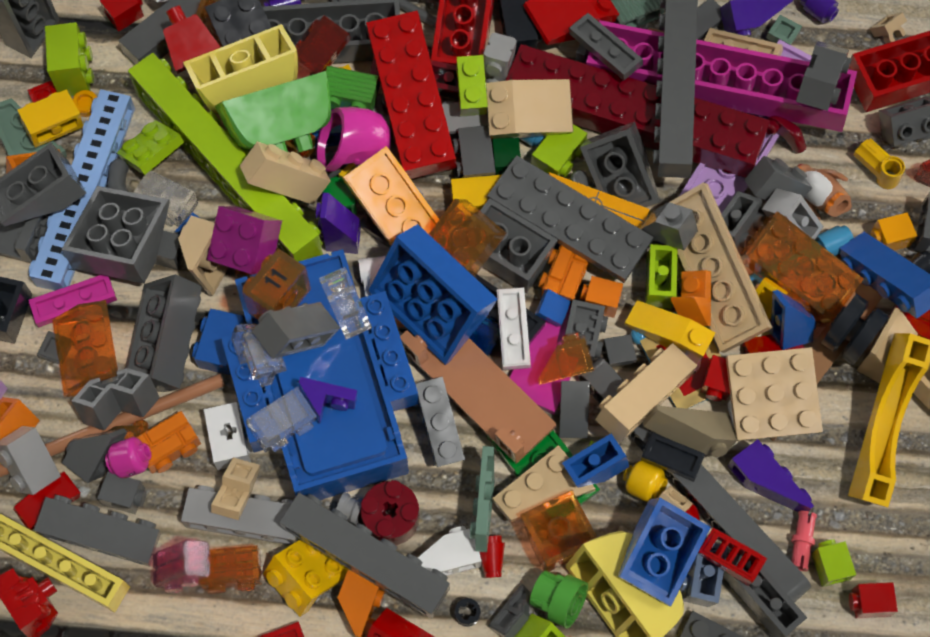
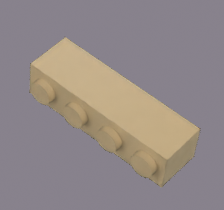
(649, 388)

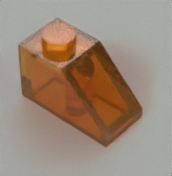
(567, 359)

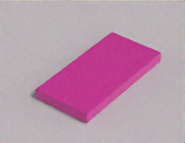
(548, 394)

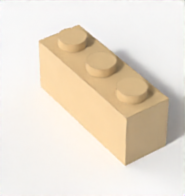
(285, 172)

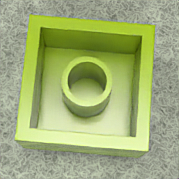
(68, 58)

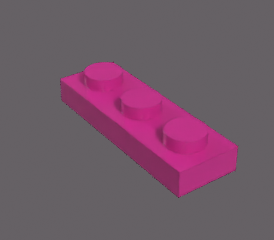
(57, 302)

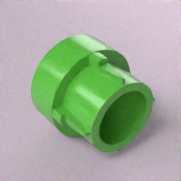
(559, 597)

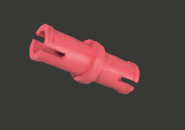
(803, 540)

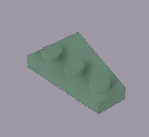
(13, 133)
(483, 504)

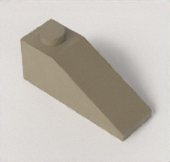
(698, 429)

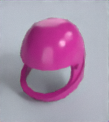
(361, 136)

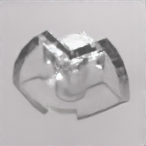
(253, 353)

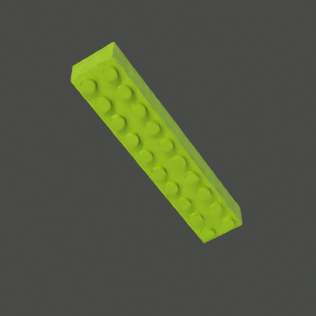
(219, 154)

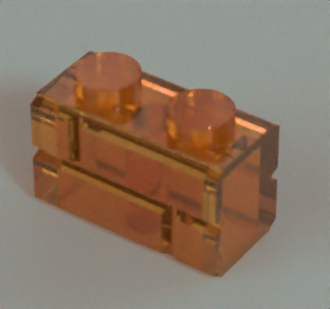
(233, 568)

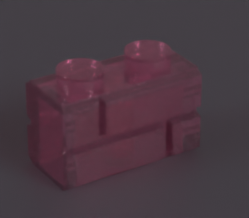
(181, 565)

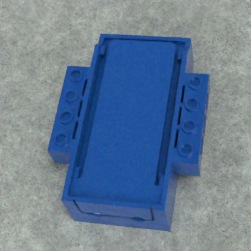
(350, 445)

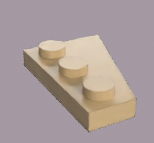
(538, 485)

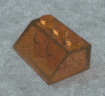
(84, 346)

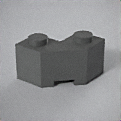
(822, 76)
(102, 401)

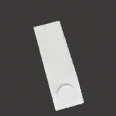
(452, 553)

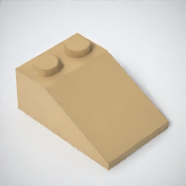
(529, 108)

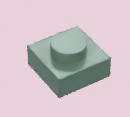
(784, 30)

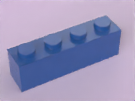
(888, 273)

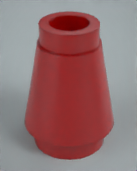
(493, 559)

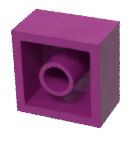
(243, 238)

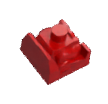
(28, 602)

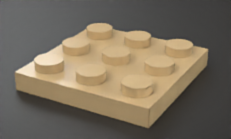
(774, 394)

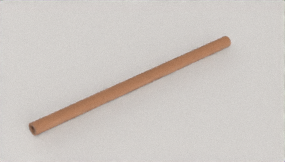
(125, 418)

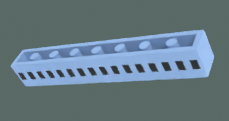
(92, 156)

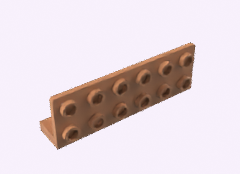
(485, 396)

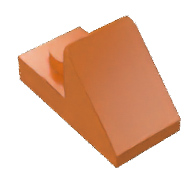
(695, 297)

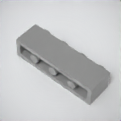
(258, 521)

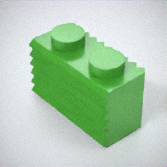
(352, 88)

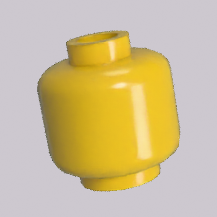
(645, 481)

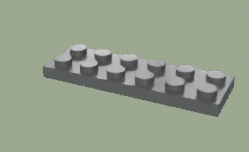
(571, 218)

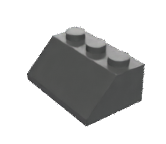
(523, 249)

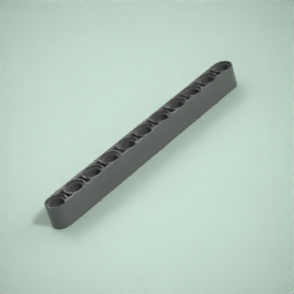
(710, 497)

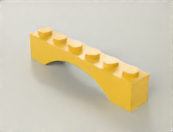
(903, 370)

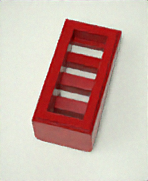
(737, 547)

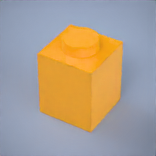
(895, 231)

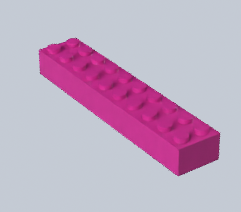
(739, 78)

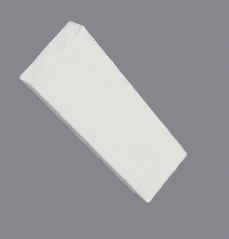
(513, 328)

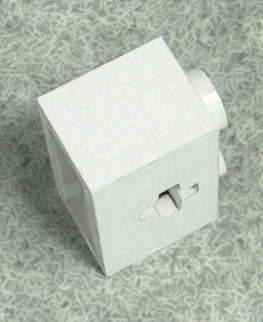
(221, 421)

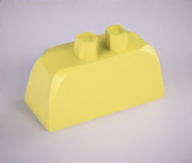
(244, 66)
(620, 604)

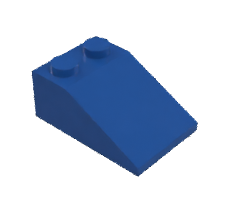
(662, 550)

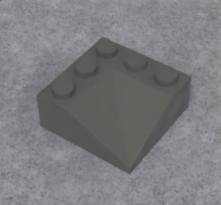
(117, 234)

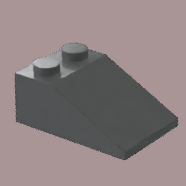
(621, 165)
(38, 187)

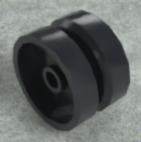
(854, 329)

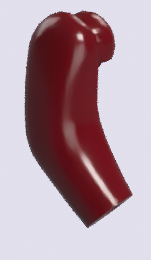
(788, 131)

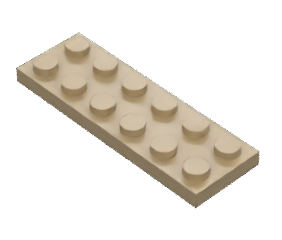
(734, 301)

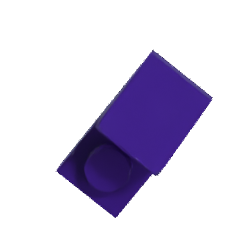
(320, 393)

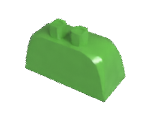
(279, 113)

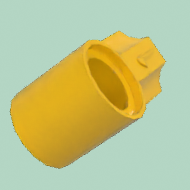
(879, 162)

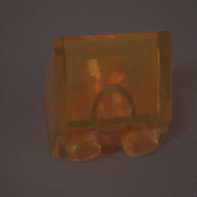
(557, 530)

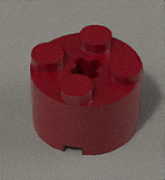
(394, 497)

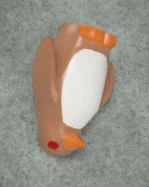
(826, 191)

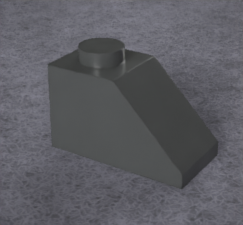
(671, 225)
(87, 454)

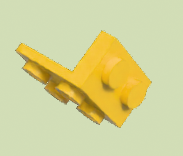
(303, 575)

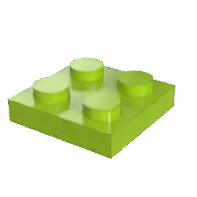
(150, 146)

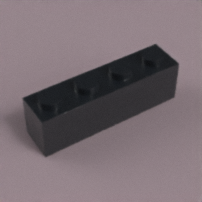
(518, 24)

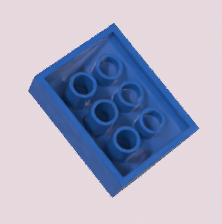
(432, 292)

